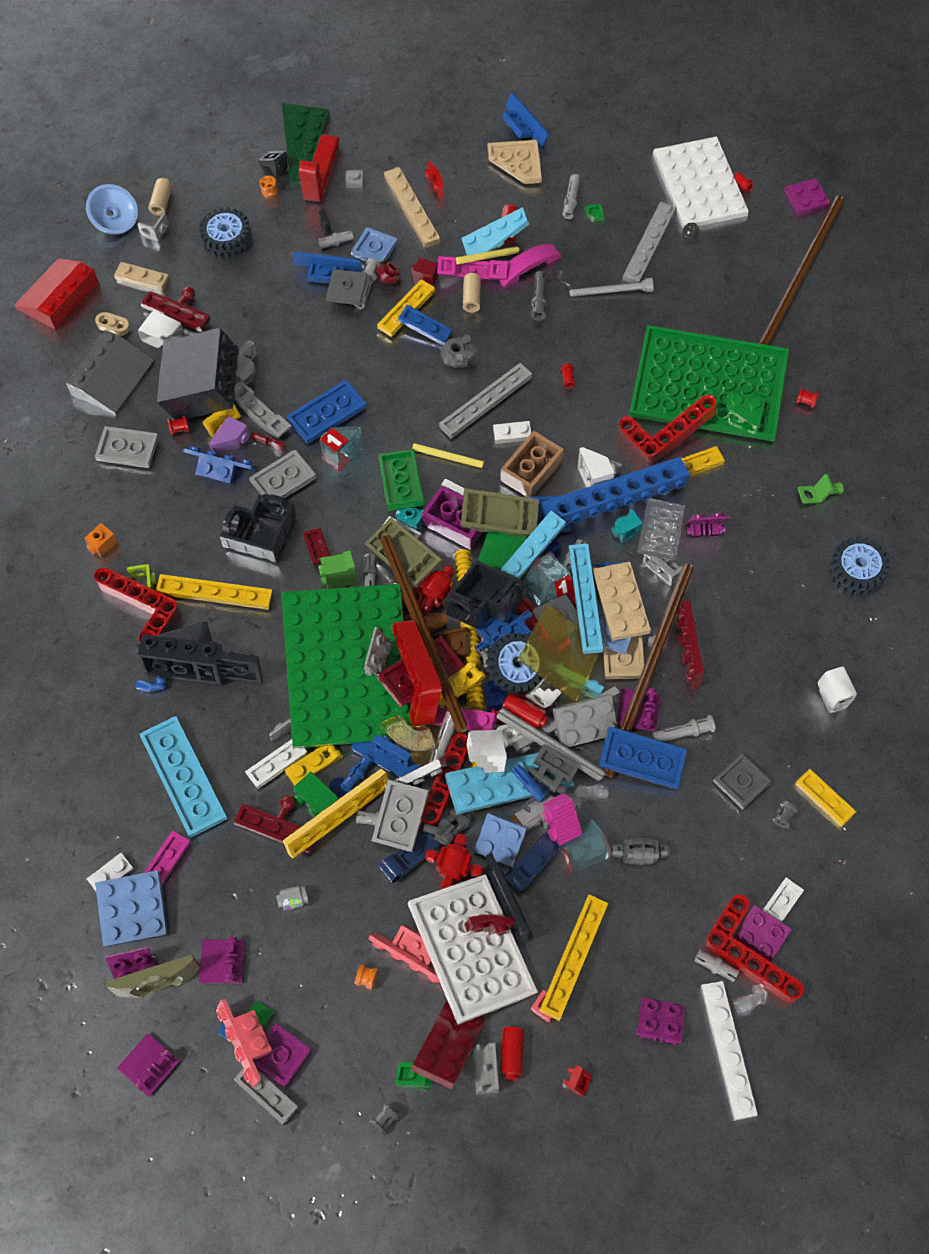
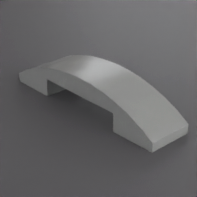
(259, 412)

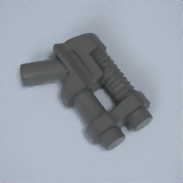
(446, 832)

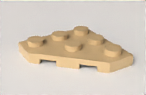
(517, 159)

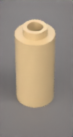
(160, 196)
(471, 292)

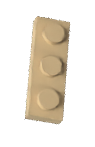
(141, 276)

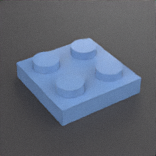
(374, 245)
(501, 838)

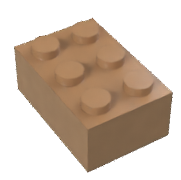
(532, 464)

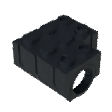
(260, 529)
(483, 594)

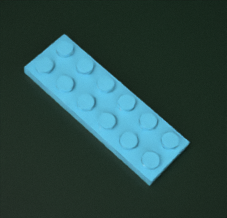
(183, 777)
(476, 790)

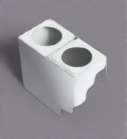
(159, 329)
(836, 686)
(543, 694)
(487, 750)

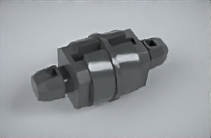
(640, 850)

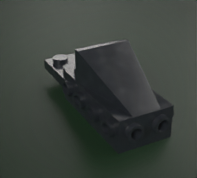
(192, 648)

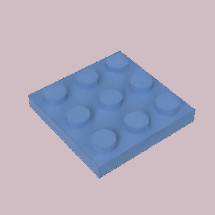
(131, 908)

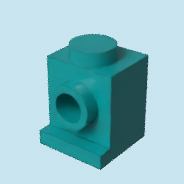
(411, 517)
(627, 526)

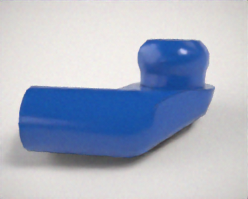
(150, 686)

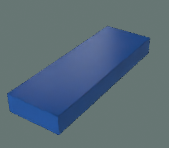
(425, 325)

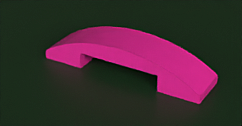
(528, 260)
(486, 270)

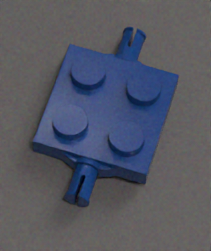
(494, 629)

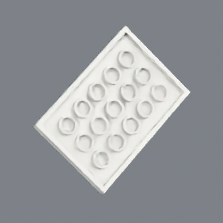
(700, 182)
(474, 968)

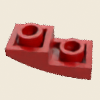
(435, 179)

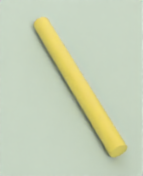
(487, 255)
(447, 455)

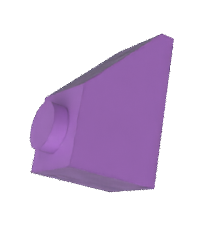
(229, 436)

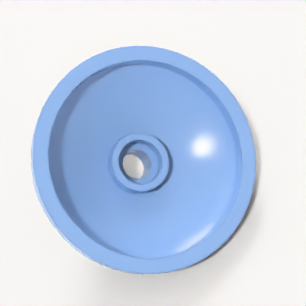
(114, 200)

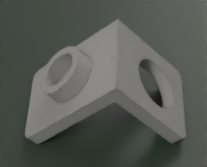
(156, 231)
(280, 730)

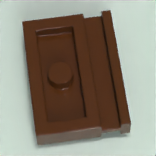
(457, 640)

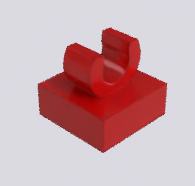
(579, 1080)

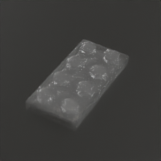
(661, 529)

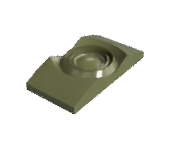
(499, 513)
(414, 555)
(155, 978)

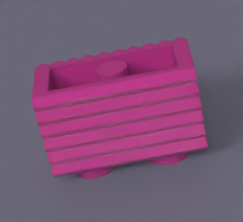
(562, 819)

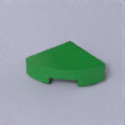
(595, 212)

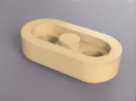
(115, 324)

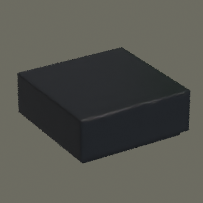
(324, 221)

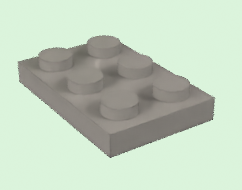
(127, 447)
(283, 476)
(584, 720)
(400, 815)

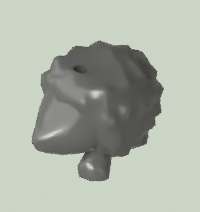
(458, 352)

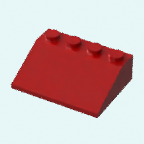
(58, 292)

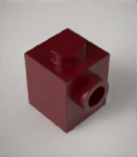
(425, 270)

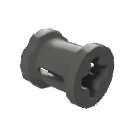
(785, 814)
(384, 1119)

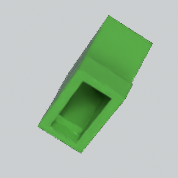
(338, 571)

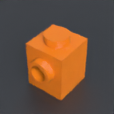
(100, 540)

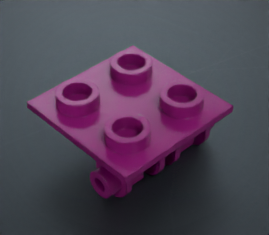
(713, 522)
(648, 712)
(762, 933)
(222, 961)
(130, 962)
(660, 1020)
(148, 1064)

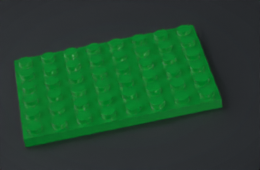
(685, 366)
(326, 658)

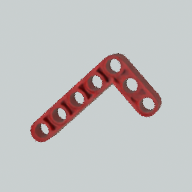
(315, 174)
(668, 432)
(142, 601)
(421, 672)
(441, 789)
(748, 955)

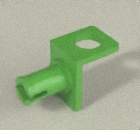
(820, 490)

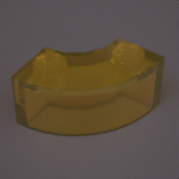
(410, 737)

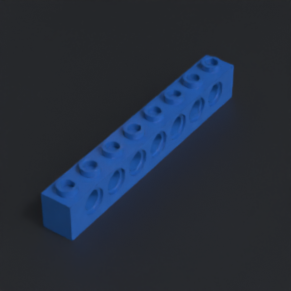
(604, 491)

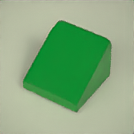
(263, 1014)

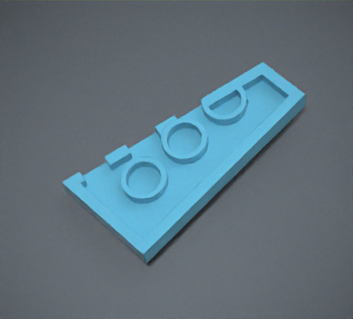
(495, 233)

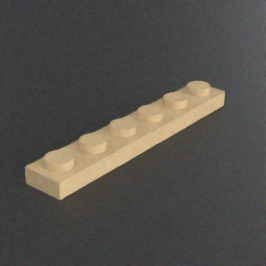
(412, 207)

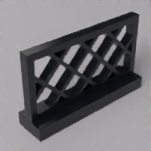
(507, 900)

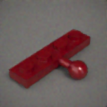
(177, 310)
(269, 825)

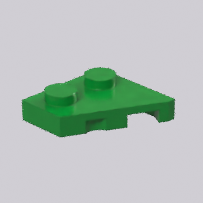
(746, 408)

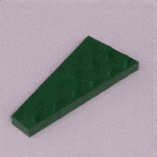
(302, 134)

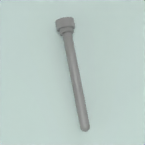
(646, 285)

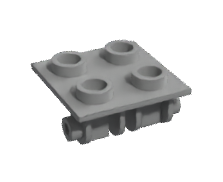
(377, 653)

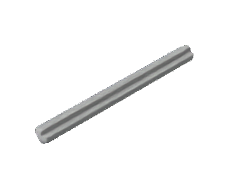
(541, 738)

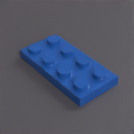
(326, 411)
(642, 758)

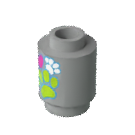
(292, 898)

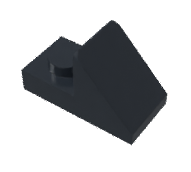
(276, 161)

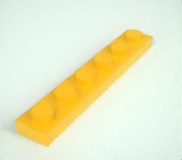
(215, 592)
(336, 813)
(573, 957)

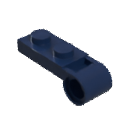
(404, 861)
(532, 862)

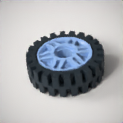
(225, 232)
(862, 552)
(502, 668)

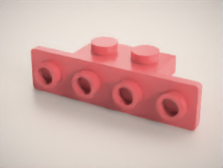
(407, 947)
(247, 1039)

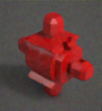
(436, 588)
(454, 862)

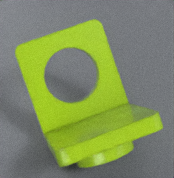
(151, 577)

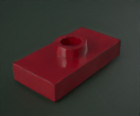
(316, 545)

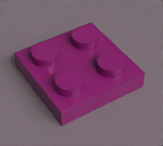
(807, 197)
(285, 1058)

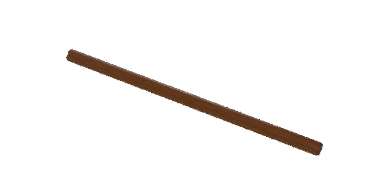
(802, 270)
(416, 615)
(655, 652)

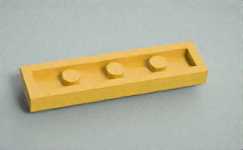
(414, 298)

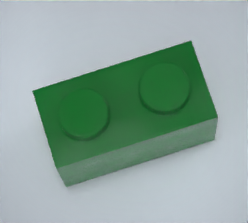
(313, 794)

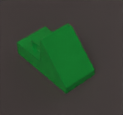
(410, 1079)

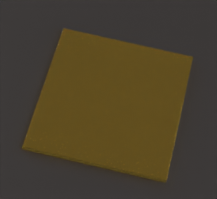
(557, 653)

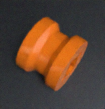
(268, 186)
(366, 976)

